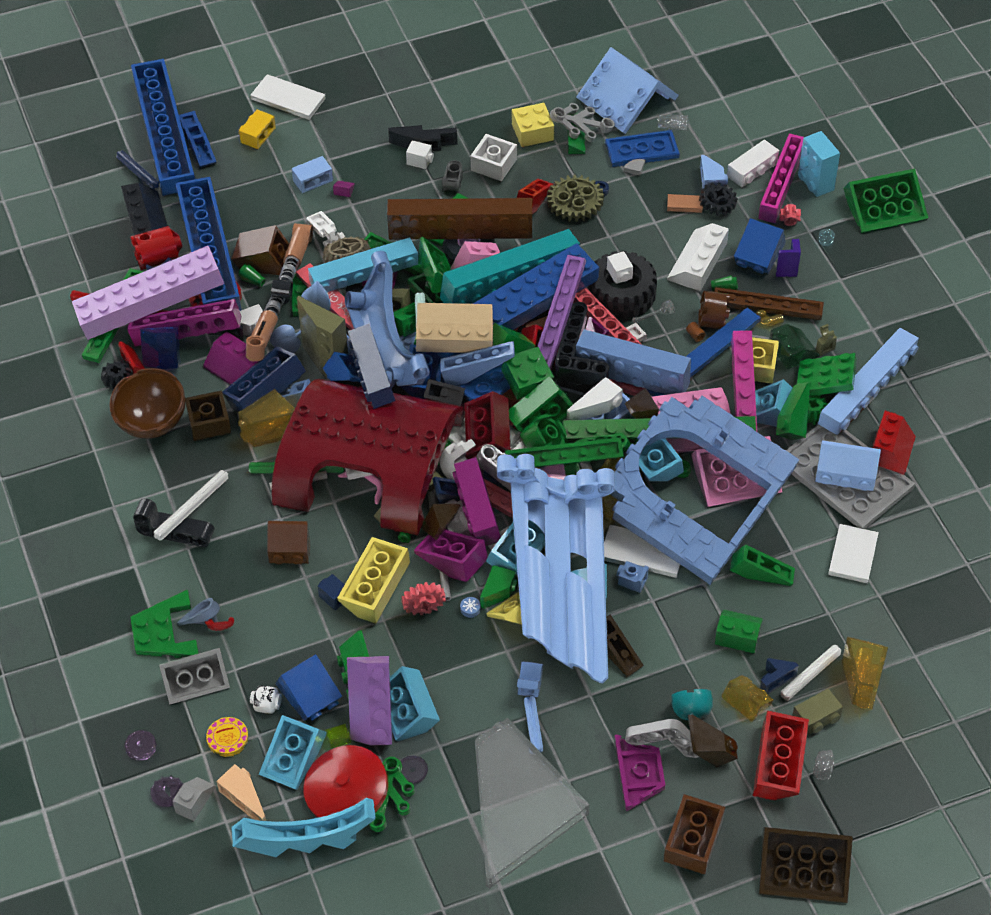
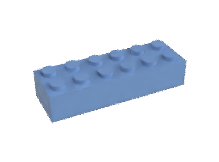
(637, 363)

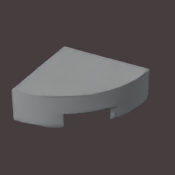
(635, 166)

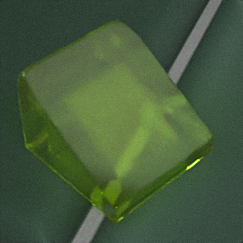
(338, 736)

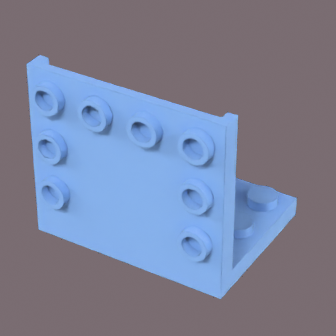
(621, 89)

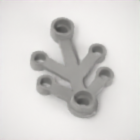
(561, 116)

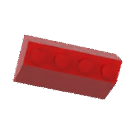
(780, 756)

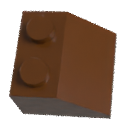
(288, 542)

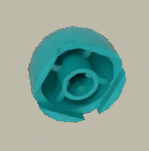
(696, 703)

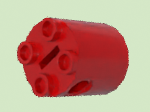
(156, 246)

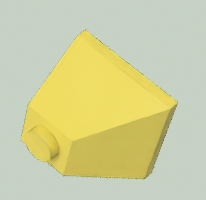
(508, 610)

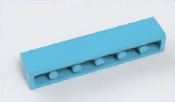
(359, 266)

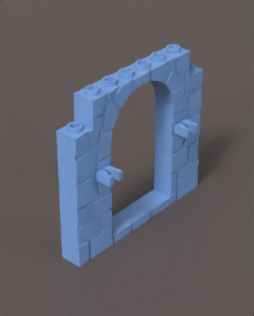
(671, 529)

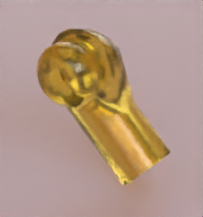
(770, 321)

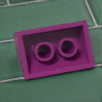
(228, 358)

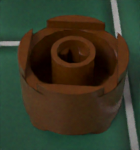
(713, 309)

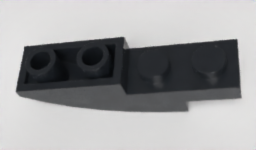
(435, 137)

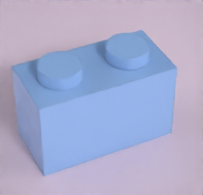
(312, 174)

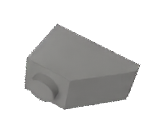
(192, 797)

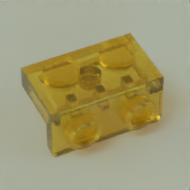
(746, 697)

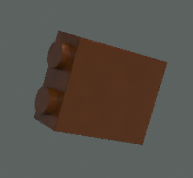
(261, 249)

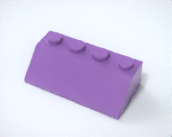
(370, 700)

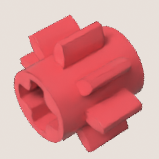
(790, 214)

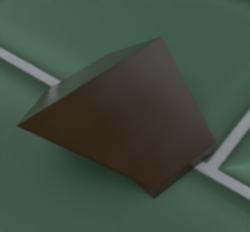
(642, 405)
(439, 518)

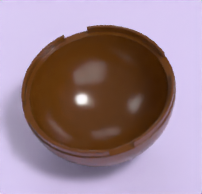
(148, 403)

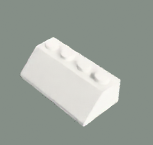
(699, 256)

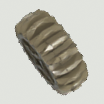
(344, 247)

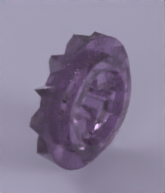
(160, 797)

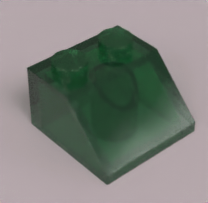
(792, 345)

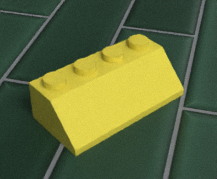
(374, 579)

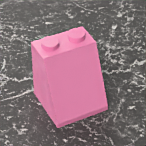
(473, 252)

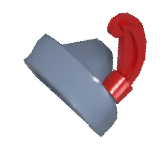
(206, 614)

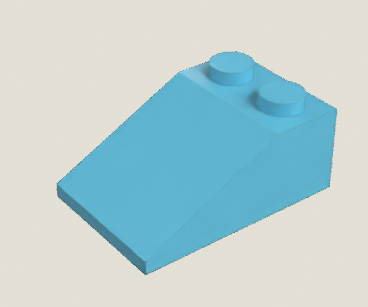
(292, 752)

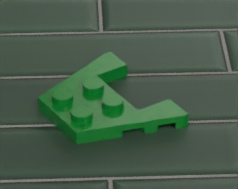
(154, 629)

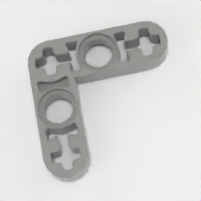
(662, 730)

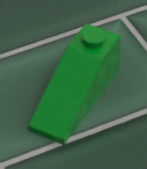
(794, 413)
(761, 567)

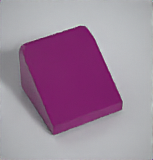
(343, 188)

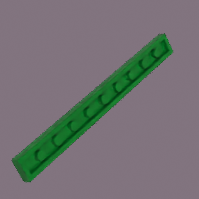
(630, 427)

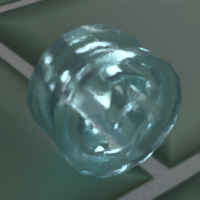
(826, 233)

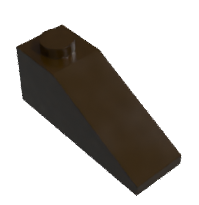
(620, 650)

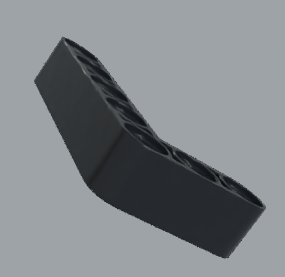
(573, 368)

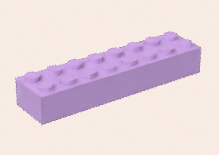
(147, 292)

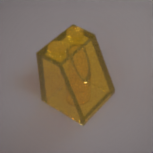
(265, 419)
(863, 670)

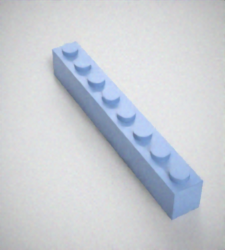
(868, 381)

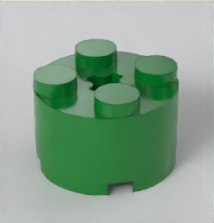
(543, 432)

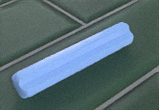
(533, 722)

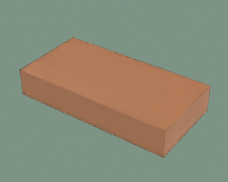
(684, 203)

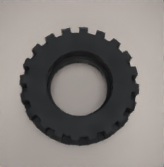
(631, 301)

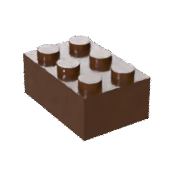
(694, 834)

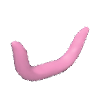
(376, 481)

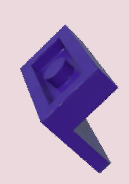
(789, 260)

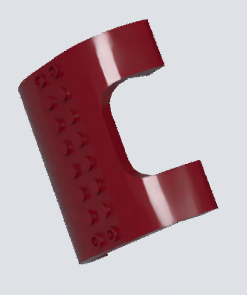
(344, 430)

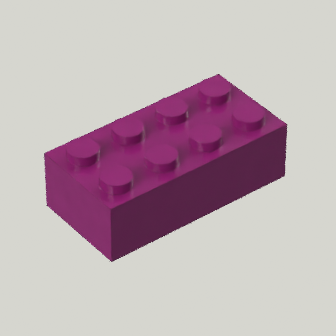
(476, 501)

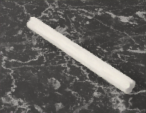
(190, 505)

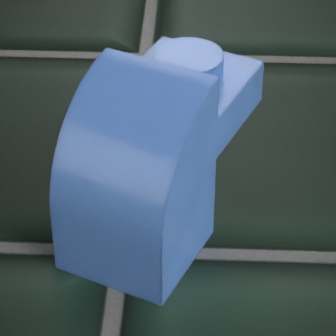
(530, 679)

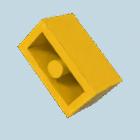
(257, 129)

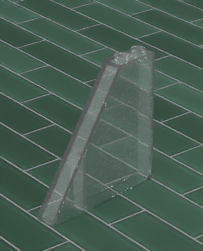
(520, 800)

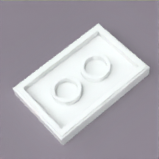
(853, 553)

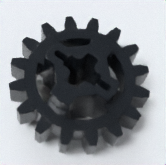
(718, 199)

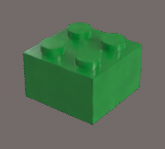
(526, 371)

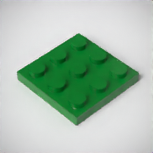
(828, 373)

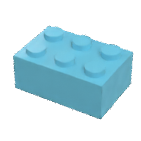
(818, 164)

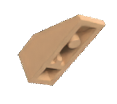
(239, 789)

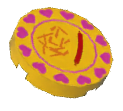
(227, 736)

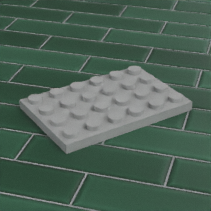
(854, 504)

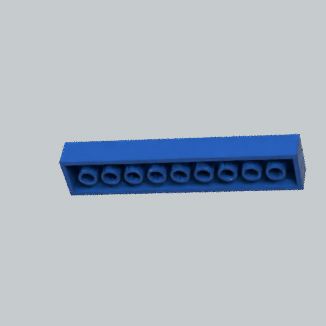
(162, 125)
(205, 229)
(533, 291)

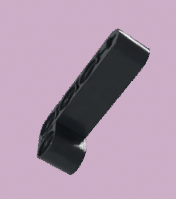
(189, 531)

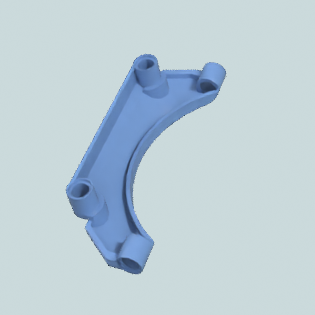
(375, 308)

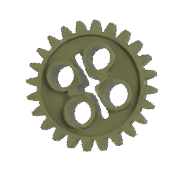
(575, 198)

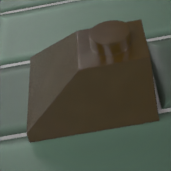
(711, 743)

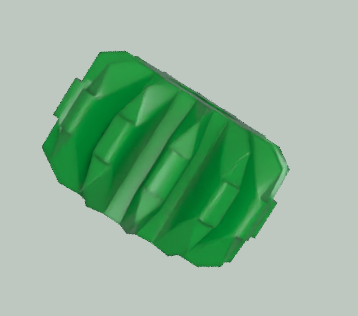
(815, 407)

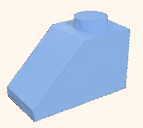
(712, 172)

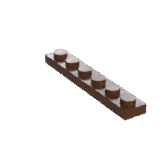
(774, 304)

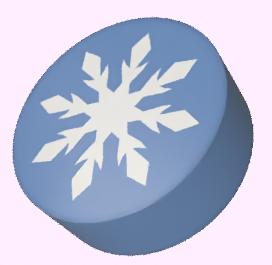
(470, 607)

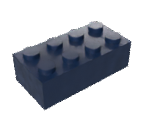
(273, 372)

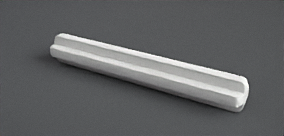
(810, 672)

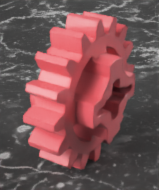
(423, 598)

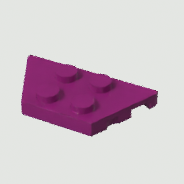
(639, 771)

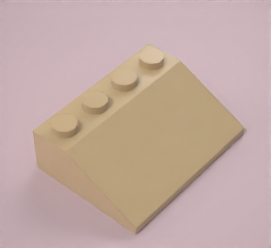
(453, 327)

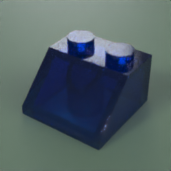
(160, 347)

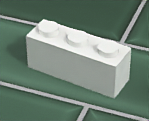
(753, 163)

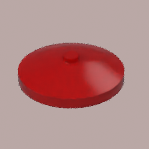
(344, 779)

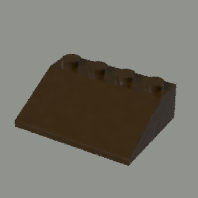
(805, 864)

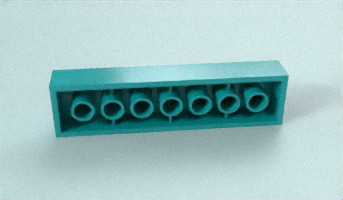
(484, 276)

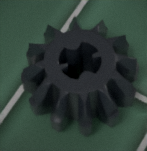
(114, 373)

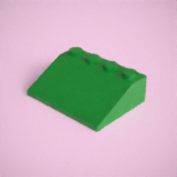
(886, 200)

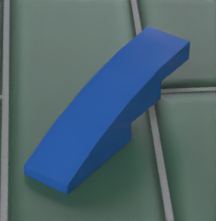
(197, 139)

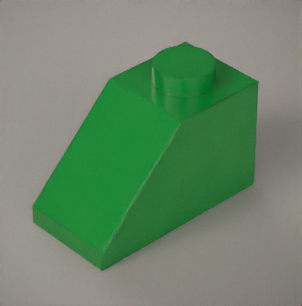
(498, 586)

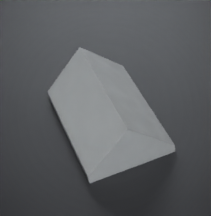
(194, 676)

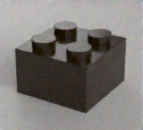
(208, 415)

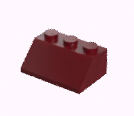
(487, 422)

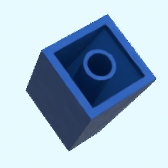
(759, 246)
(309, 688)

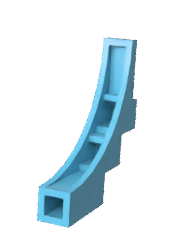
(305, 835)

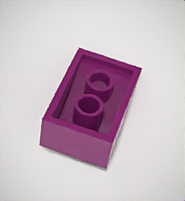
(454, 554)

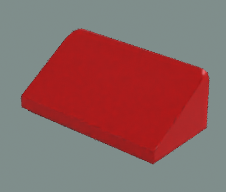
(130, 357)

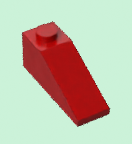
(537, 191)

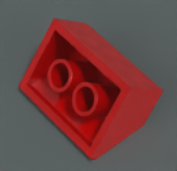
(895, 441)

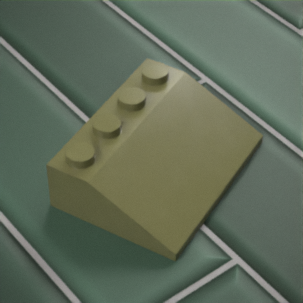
(321, 332)

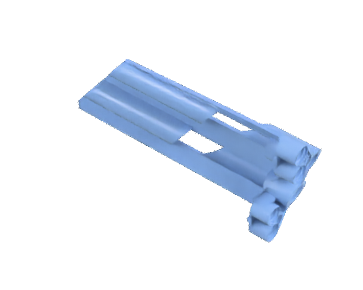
(554, 602)

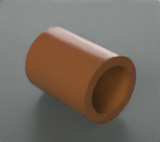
(695, 331)

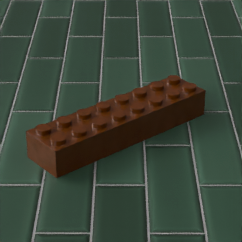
(460, 218)

